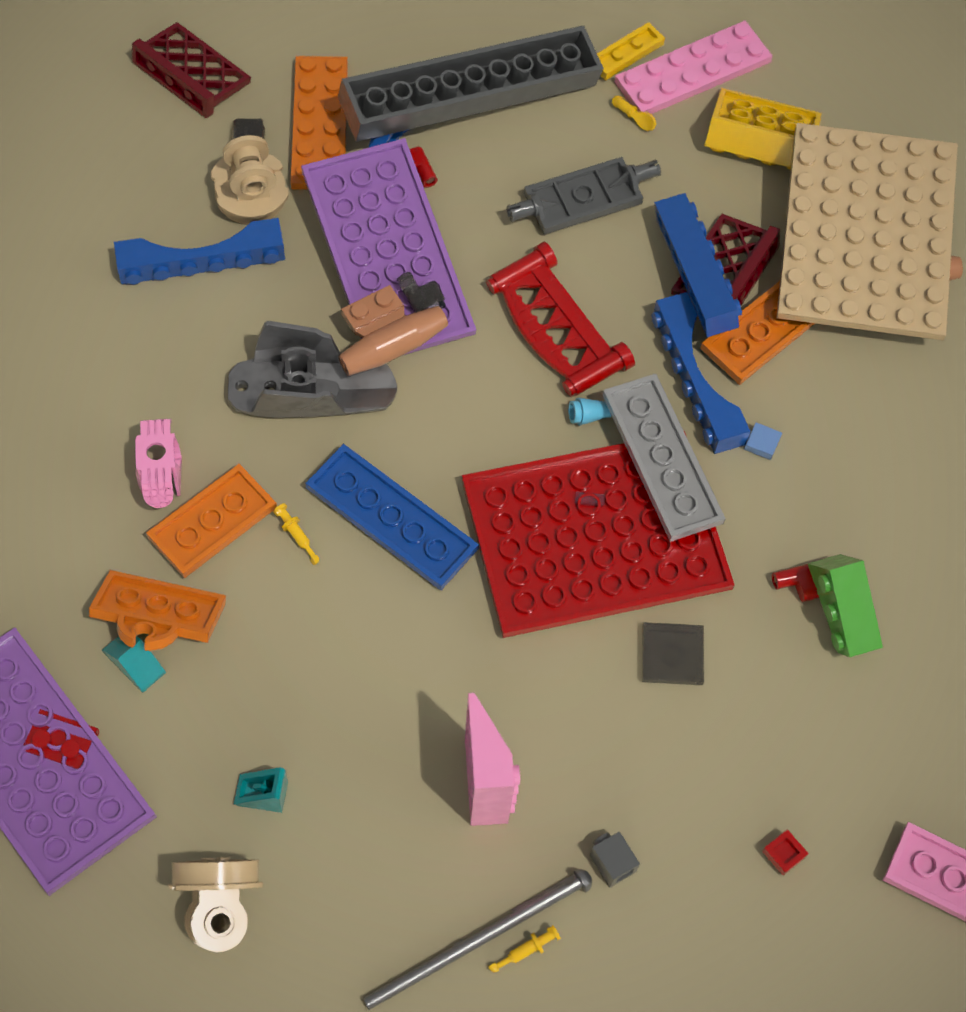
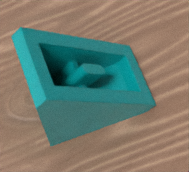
(135, 663)
(262, 790)

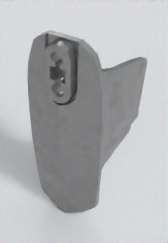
(305, 376)

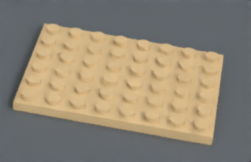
(868, 231)

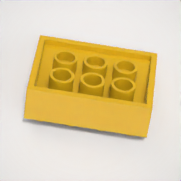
(756, 127)

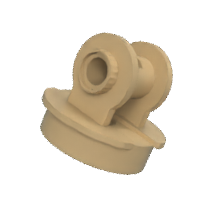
(249, 181)
(215, 891)

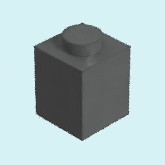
(614, 858)

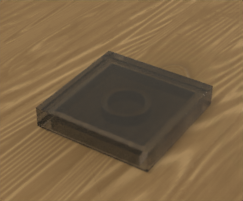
(673, 653)

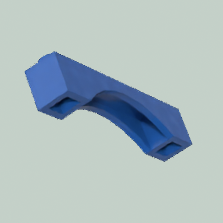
(145, 261)
(721, 420)

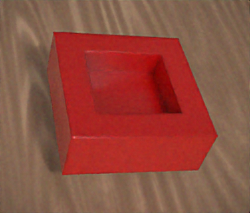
(785, 852)

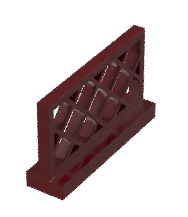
(176, 77)
(756, 261)

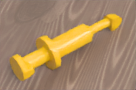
(291, 525)
(527, 948)

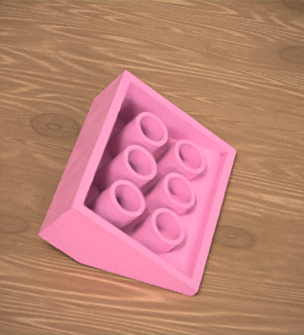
(490, 769)

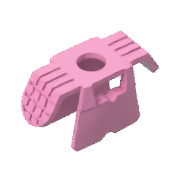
(156, 475)

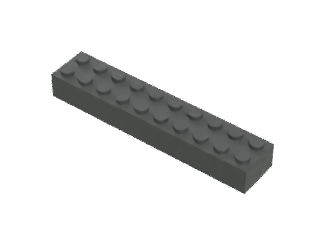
(469, 82)

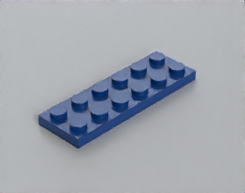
(392, 516)

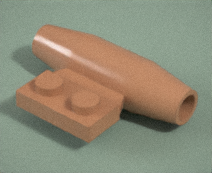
(386, 330)

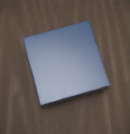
(763, 441)

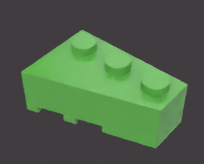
(847, 604)

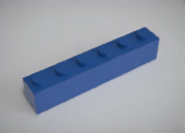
(697, 265)

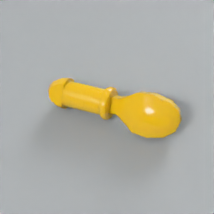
(643, 119)

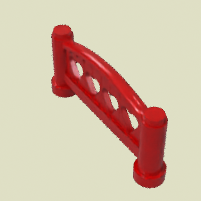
(534, 272)

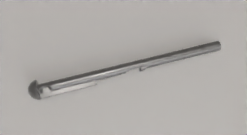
(580, 880)

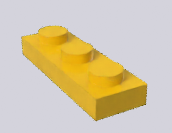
(629, 50)

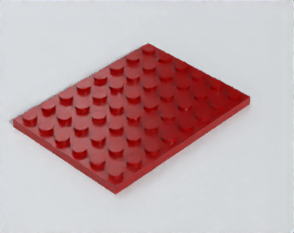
(580, 562)

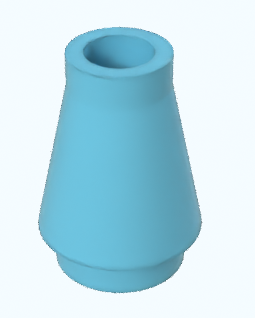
(587, 410)

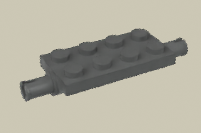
(584, 194)

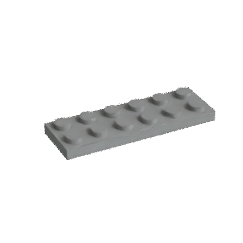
(663, 457)

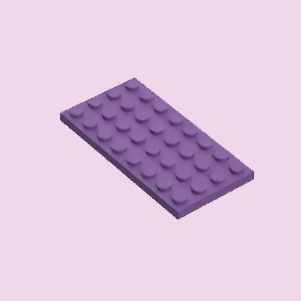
(384, 227)
(50, 811)

